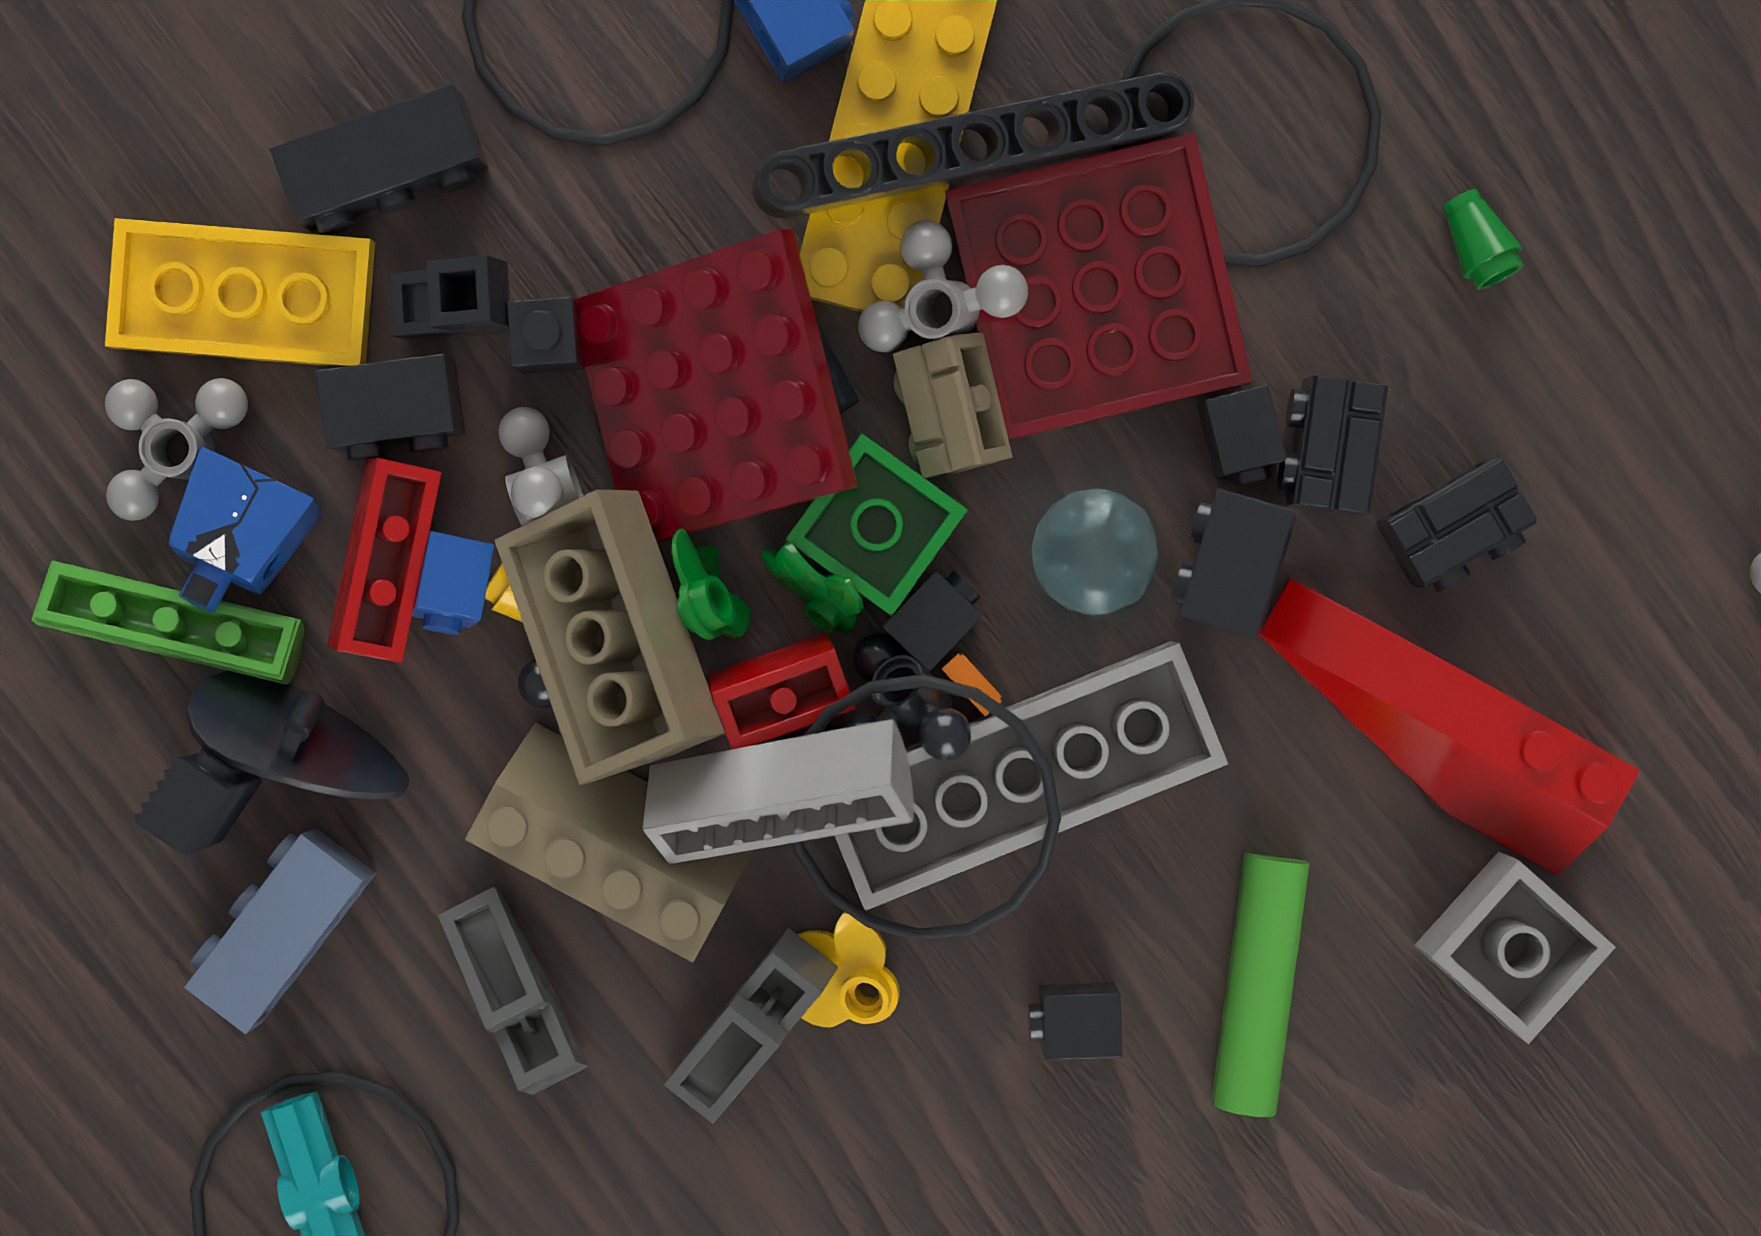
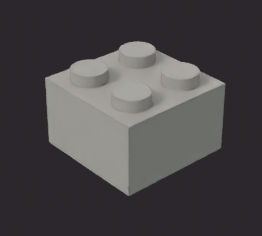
(1514, 946)

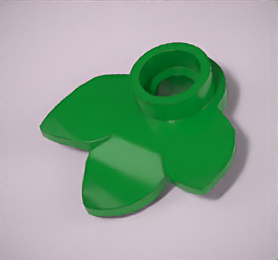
(828, 599)
(704, 600)

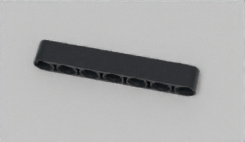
(1003, 134)

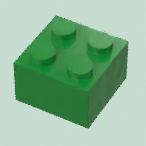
(881, 529)

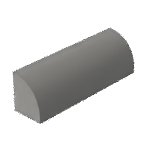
(779, 792)

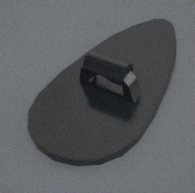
(290, 738)

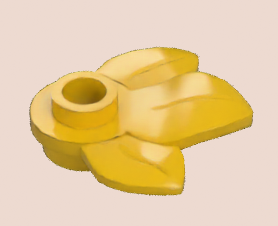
(860, 959)

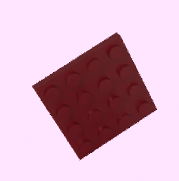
(1120, 281)
(715, 387)

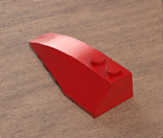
(1454, 734)

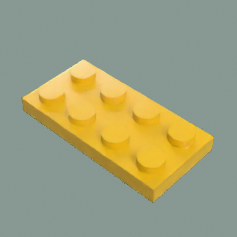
(239, 293)

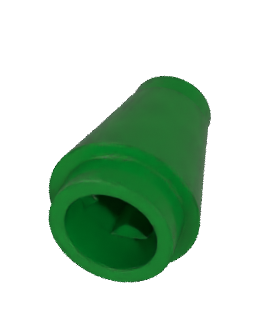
(1481, 240)

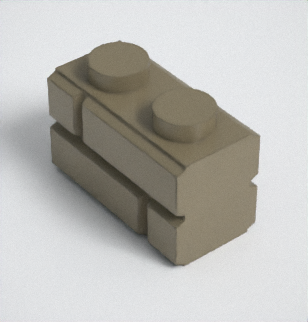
(951, 405)

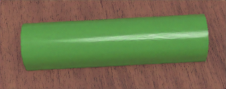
(165, 624)
(1260, 985)

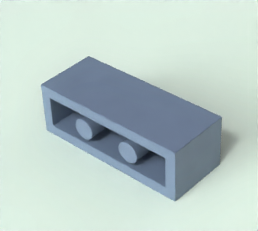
(277, 928)

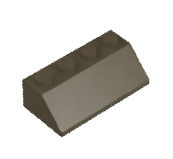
(608, 635)
(594, 846)

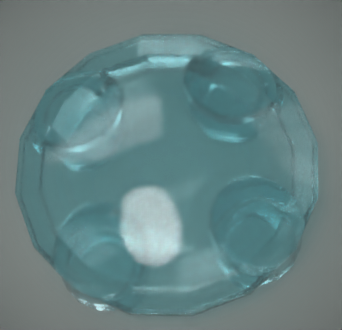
(1094, 551)

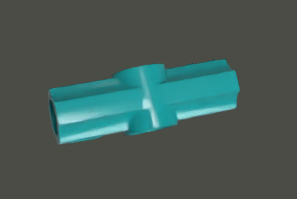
(315, 1183)

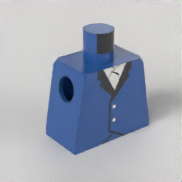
(236, 528)

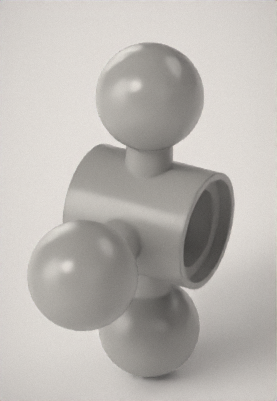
(927, 248)
(135, 407)
(543, 483)

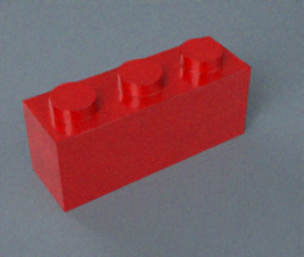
(383, 559)

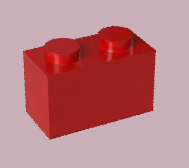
(778, 691)

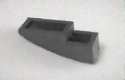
(512, 992)
(751, 1026)

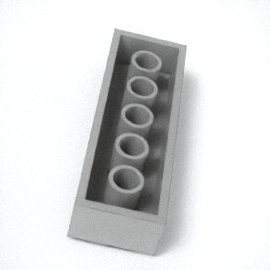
(1108, 745)

